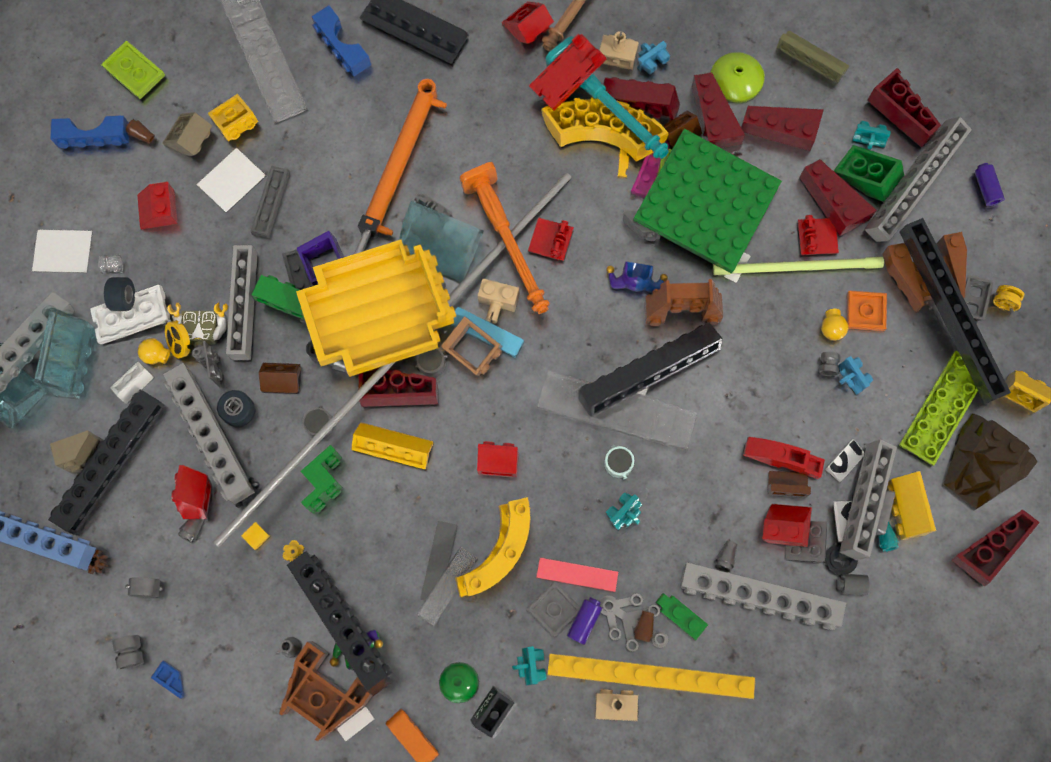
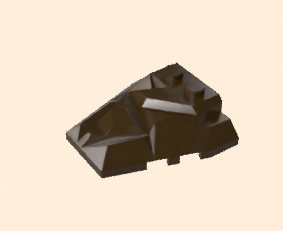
(986, 462)

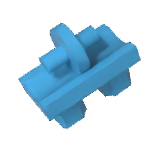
(650, 54)
(853, 376)

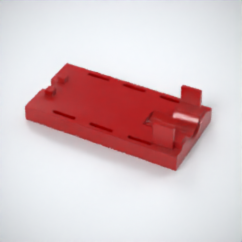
(567, 71)

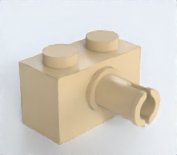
(619, 50)
(498, 297)
(616, 706)

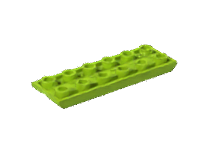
(940, 411)

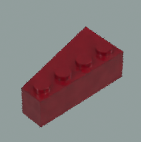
(650, 97)
(904, 108)
(714, 113)
(783, 125)
(836, 198)
(399, 389)
(993, 551)

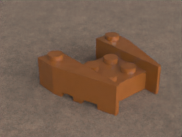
(906, 274)
(684, 296)
(317, 696)

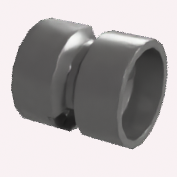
(127, 652)

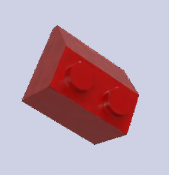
(528, 21)
(157, 206)
(787, 525)

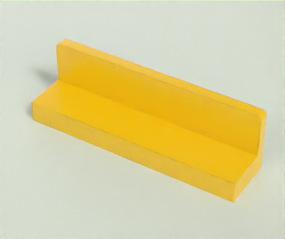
(391, 445)

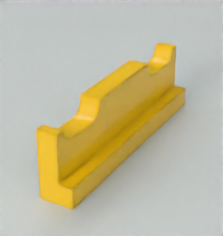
(623, 163)

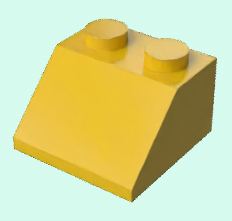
(1027, 391)

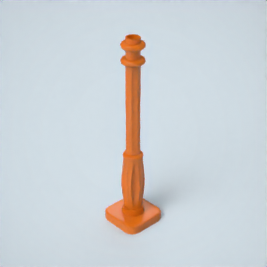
(480, 181)

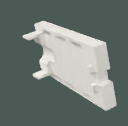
(146, 312)

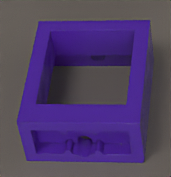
(316, 247)

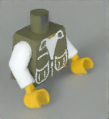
(202, 325)

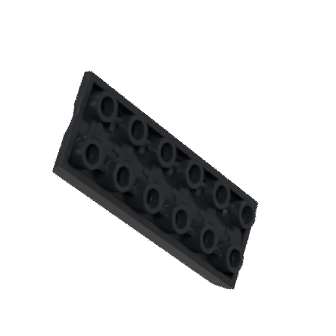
(416, 27)

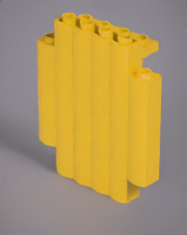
(376, 307)

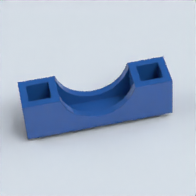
(352, 56)
(110, 131)

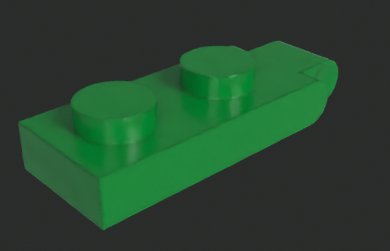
(681, 616)

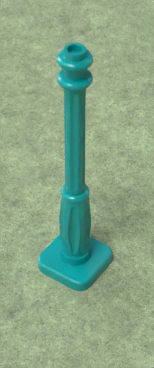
(598, 91)

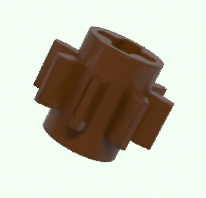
(100, 563)

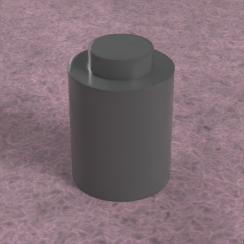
(853, 584)

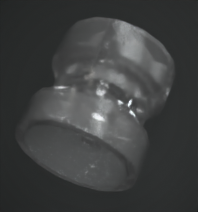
(111, 263)

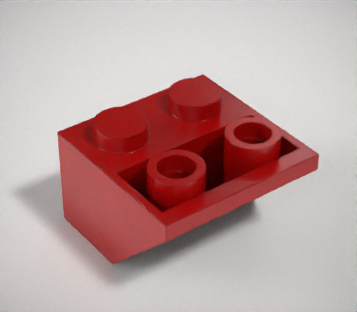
(497, 459)
(191, 493)

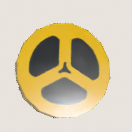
(177, 339)

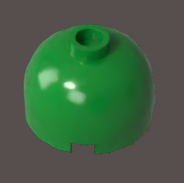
(459, 682)

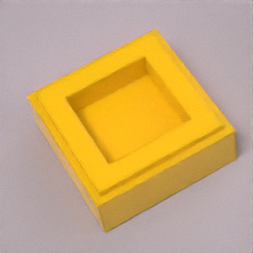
(255, 536)

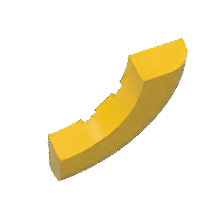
(594, 121)

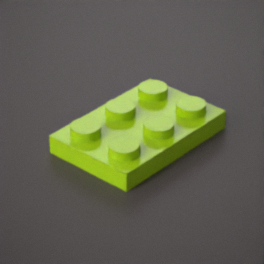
(133, 69)

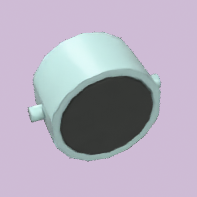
(619, 462)

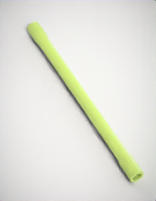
(868, 262)

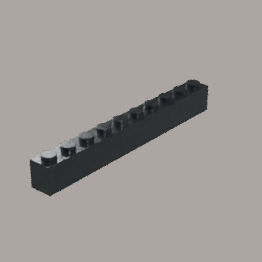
(954, 311)

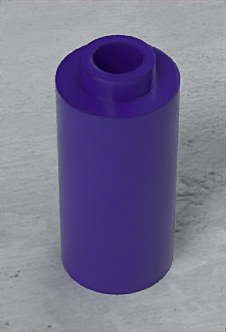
(989, 184)
(585, 620)

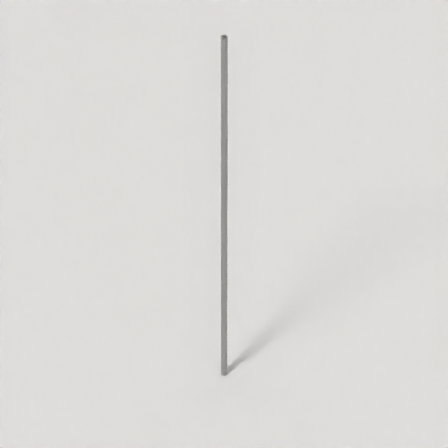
(379, 373)

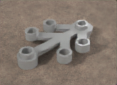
(629, 619)

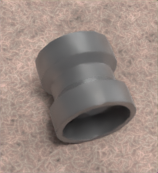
(829, 363)

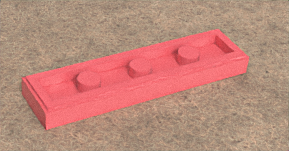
(577, 574)

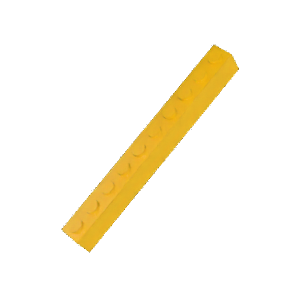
(651, 676)

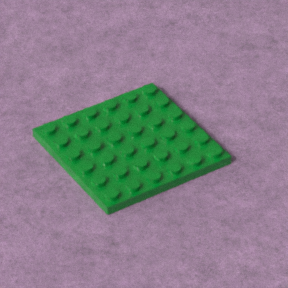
(707, 201)

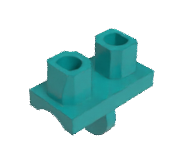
(870, 135)
(627, 513)
(527, 665)

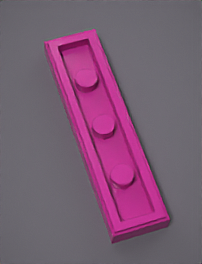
(647, 175)

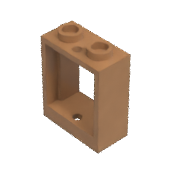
(456, 336)

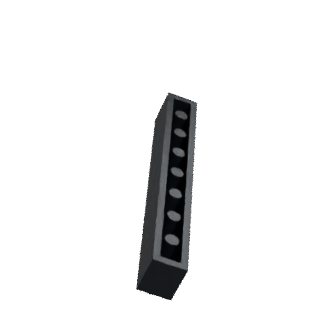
(649, 369)

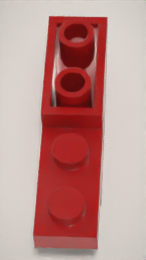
(784, 455)

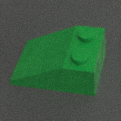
(870, 172)

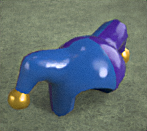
(635, 277)

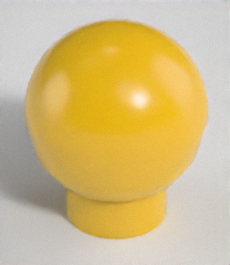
(834, 325)
(152, 351)

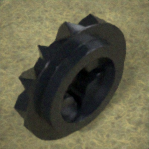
(833, 553)

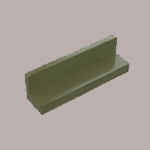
(812, 56)

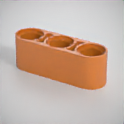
(411, 737)

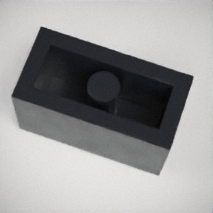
(492, 711)

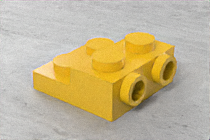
(233, 117)

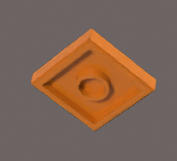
(866, 310)

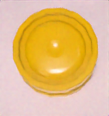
(1008, 297)

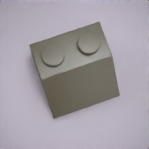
(188, 134)
(74, 451)

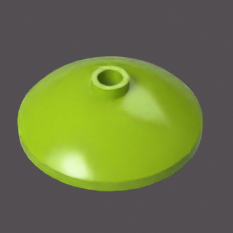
(738, 86)

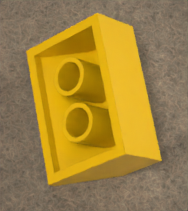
(911, 506)

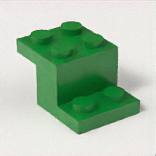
(322, 480)

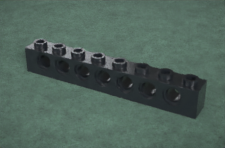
(106, 472)
(372, 681)

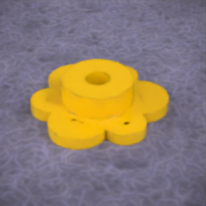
(293, 545)

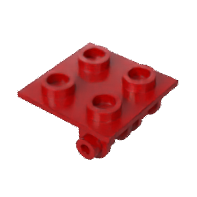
(817, 236)
(551, 238)

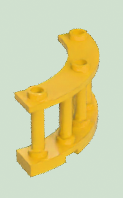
(505, 553)

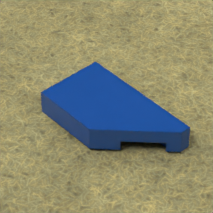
(169, 678)

